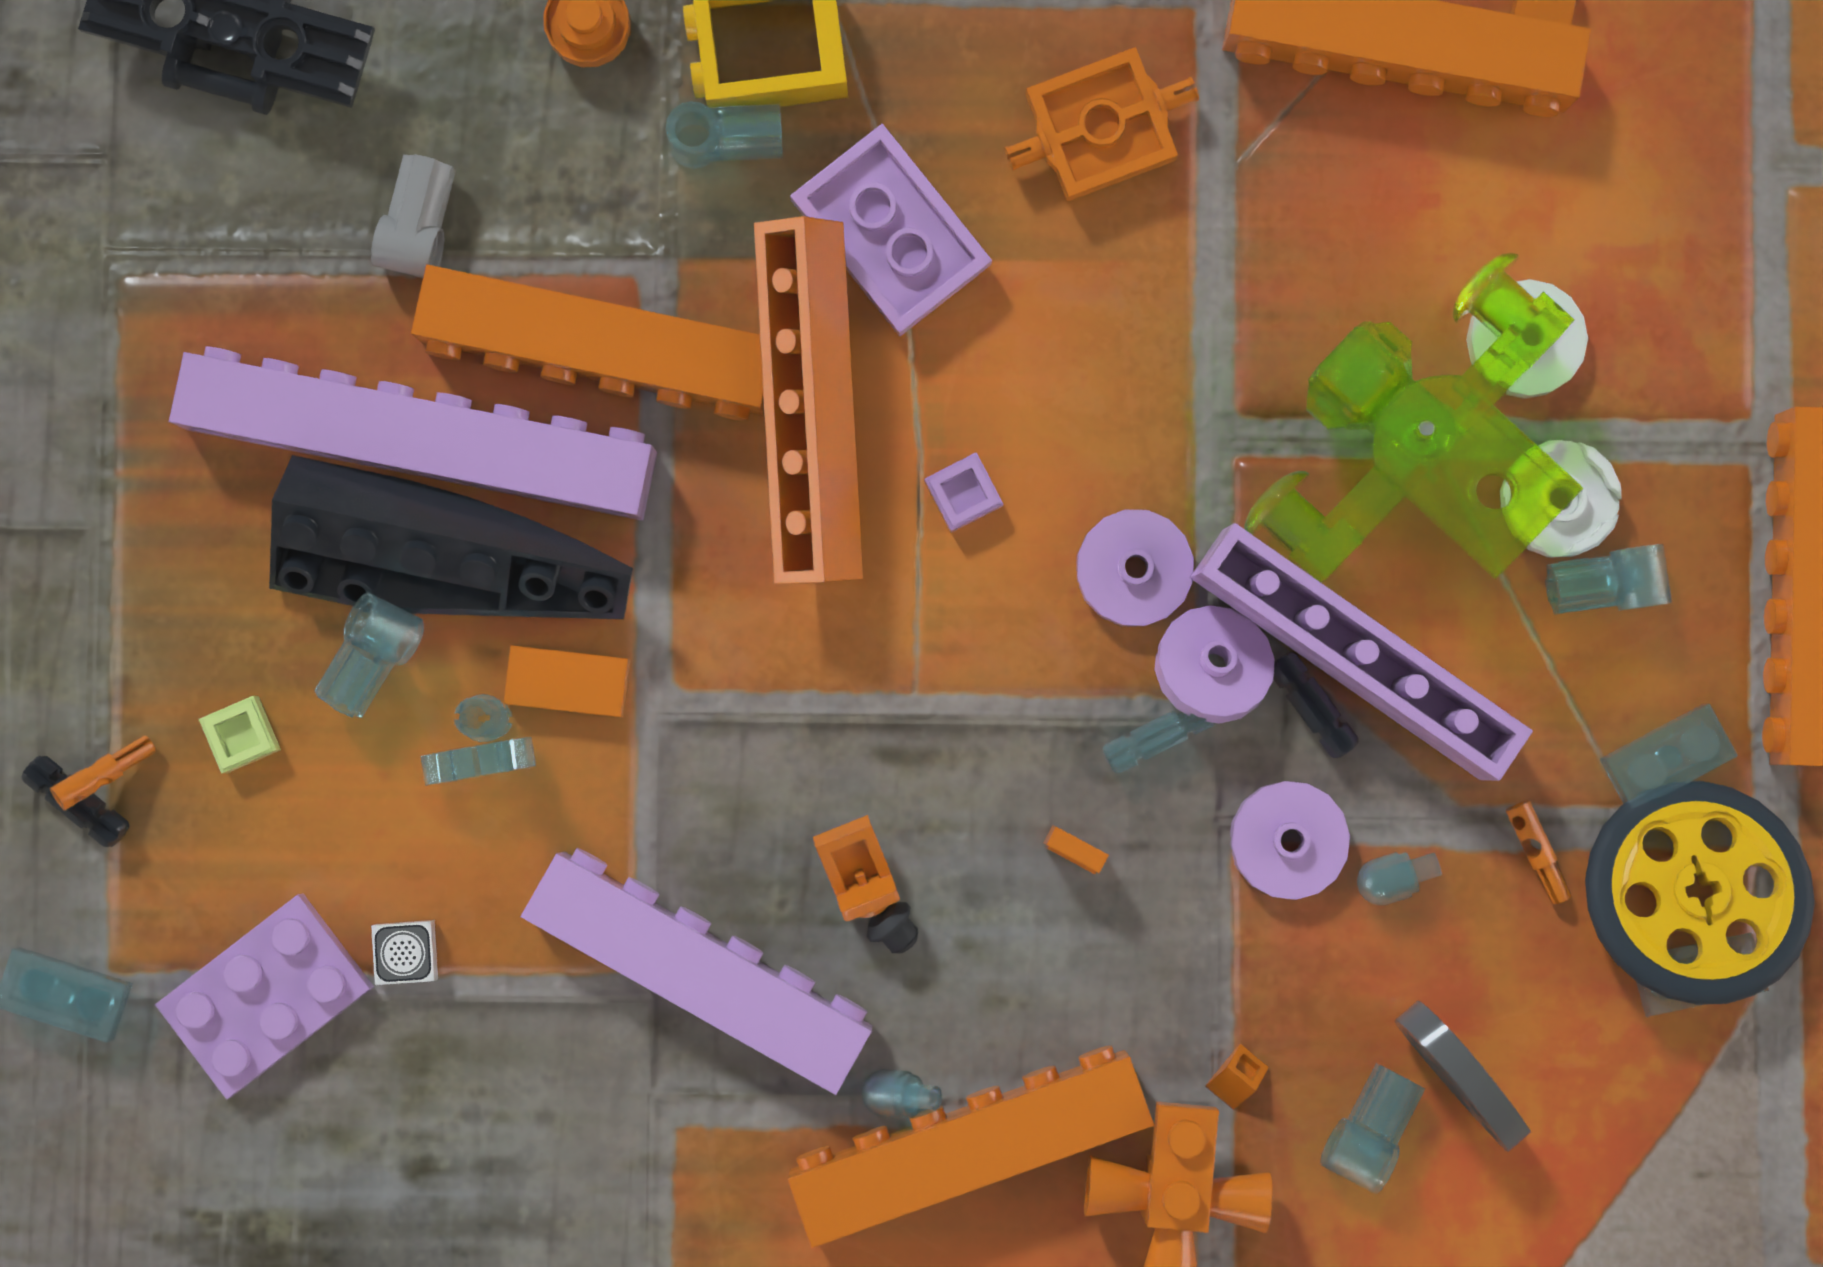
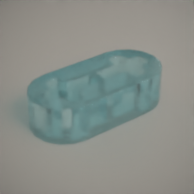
(478, 761)

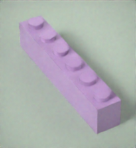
(1361, 654)
(697, 970)

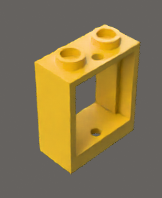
(783, 90)

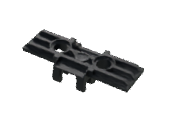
(323, 67)

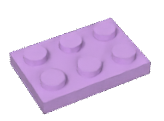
(897, 229)
(264, 995)

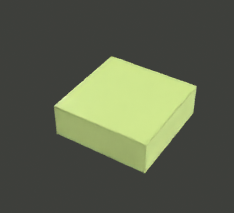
(239, 734)

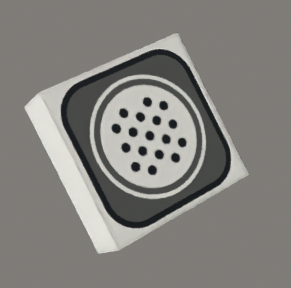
(404, 952)

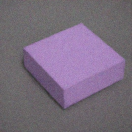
(963, 492)

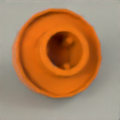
(587, 30)

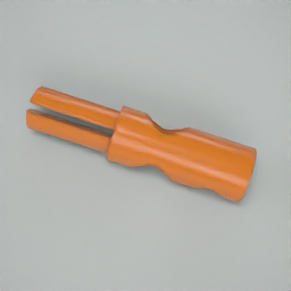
(101, 773)
(1543, 860)

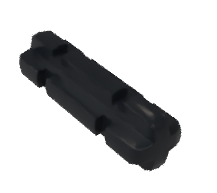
(1314, 705)
(105, 825)

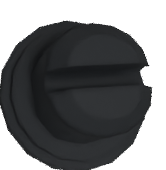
(894, 928)

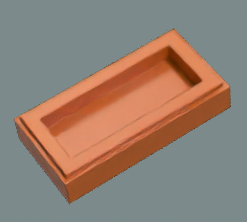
(566, 681)

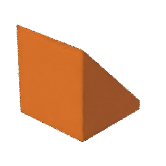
(1237, 1077)

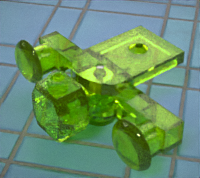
(1431, 436)

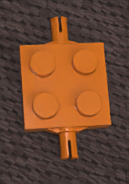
(1101, 124)

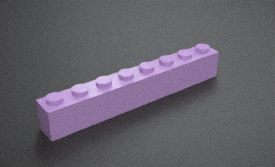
(413, 434)

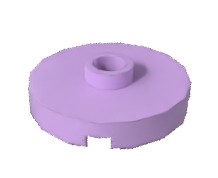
(1103, 573)
(1197, 684)
(1258, 834)

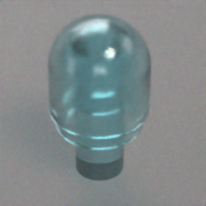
(1395, 877)
(898, 1094)

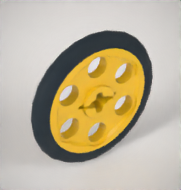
(1640, 943)

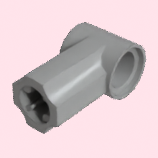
(412, 229)

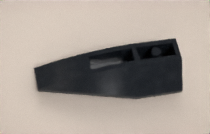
(430, 550)

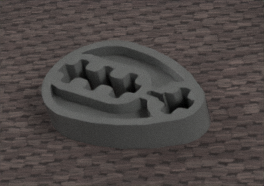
(1462, 1075)

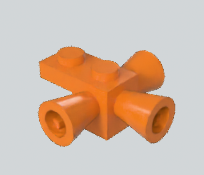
(1179, 1186)

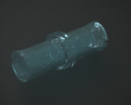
(476, 706)

